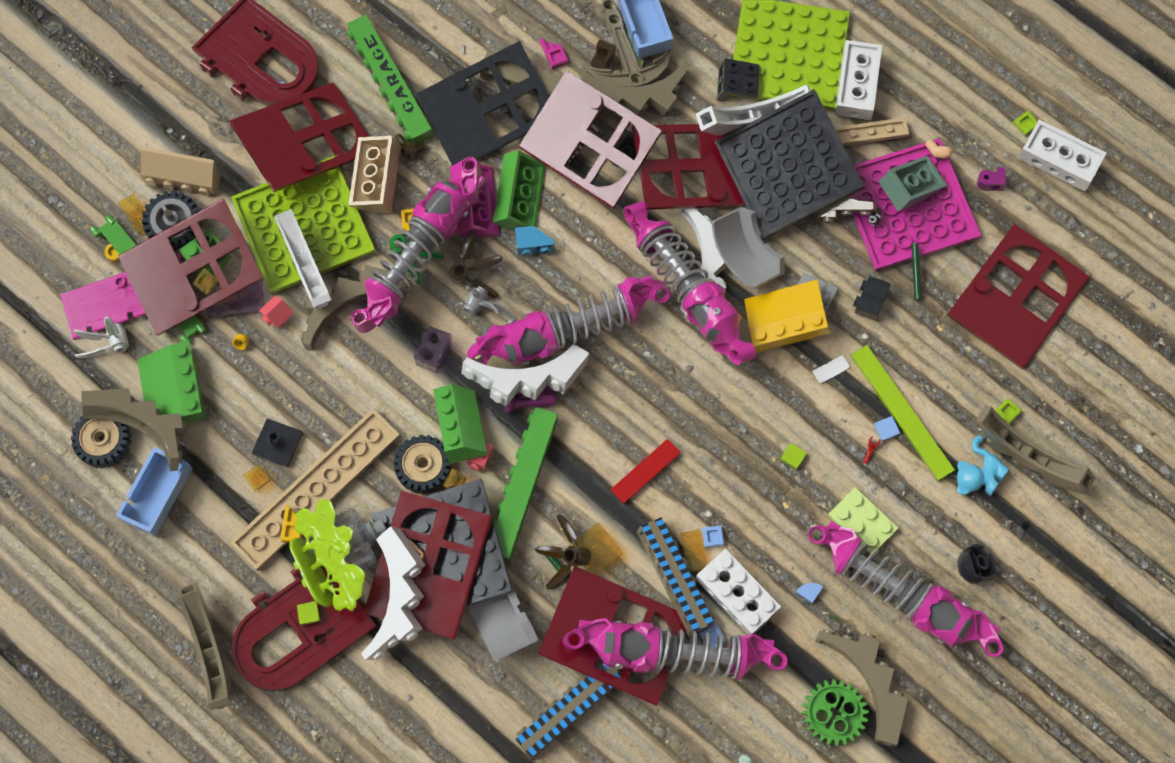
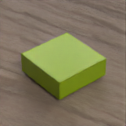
(1025, 123)
(1008, 411)
(793, 456)
(308, 613)

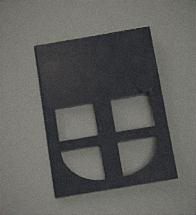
(461, 119)

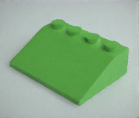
(173, 381)

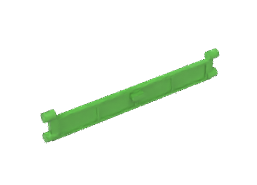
(122, 242)

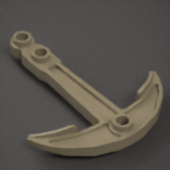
(631, 68)

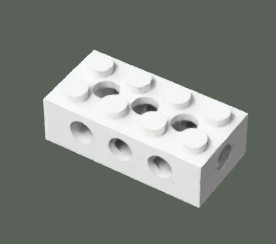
(858, 80)
(1062, 155)
(740, 580)

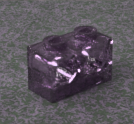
(437, 350)

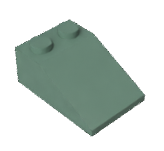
(912, 183)

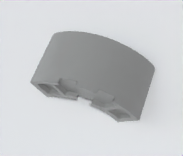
(744, 251)
(503, 625)

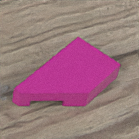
(554, 53)

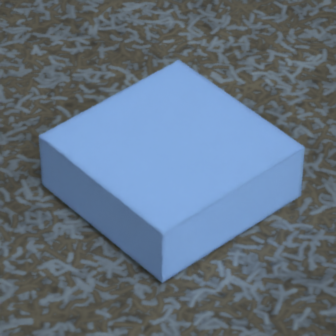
(886, 429)
(712, 536)
(714, 631)

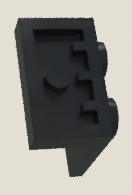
(737, 79)

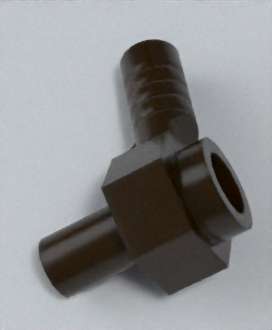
(409, 150)

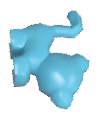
(971, 477)

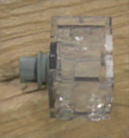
(364, 536)

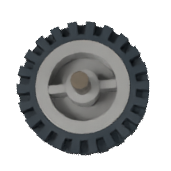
(168, 211)

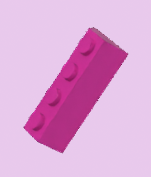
(480, 214)

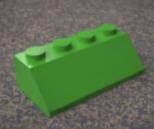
(518, 191)
(460, 423)

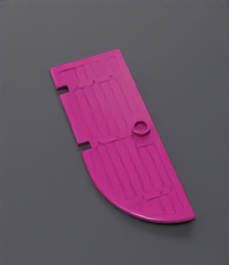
(108, 297)

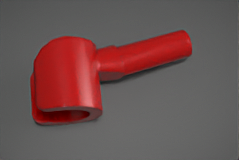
(871, 447)

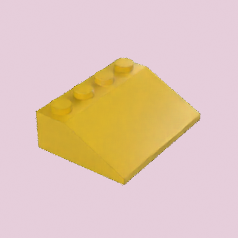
(786, 316)

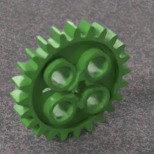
(818, 703)

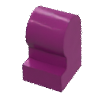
(991, 180)

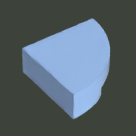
(809, 591)

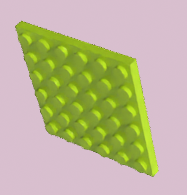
(793, 47)
(325, 219)

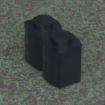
(871, 298)

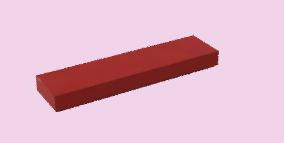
(645, 471)

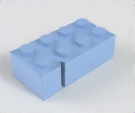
(646, 26)
(153, 493)

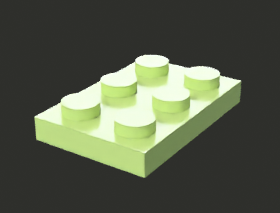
(865, 518)

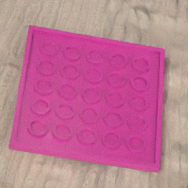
(934, 222)

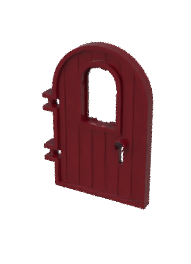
(240, 48)
(309, 656)

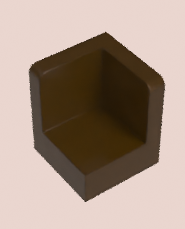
(604, 55)

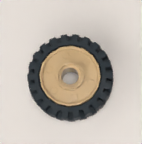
(100, 453)
(411, 454)

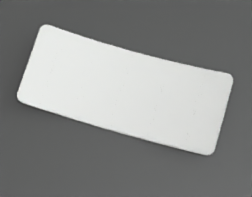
(831, 369)

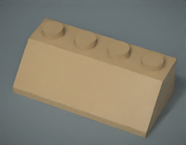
(179, 171)
(375, 174)

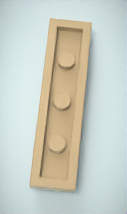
(873, 131)

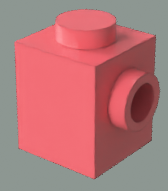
(275, 312)
(481, 462)

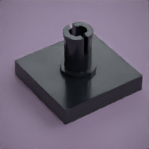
(277, 443)

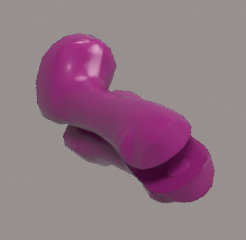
(545, 399)

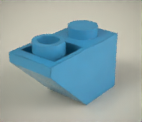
(533, 241)

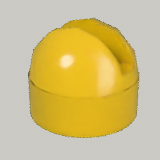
(238, 339)

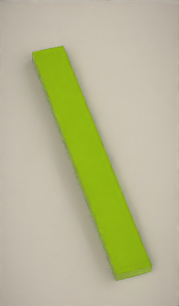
(902, 413)

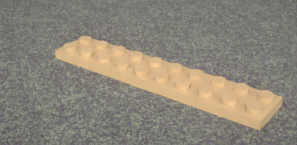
(321, 481)

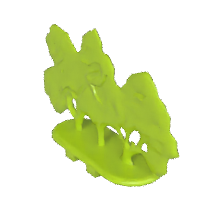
(330, 548)

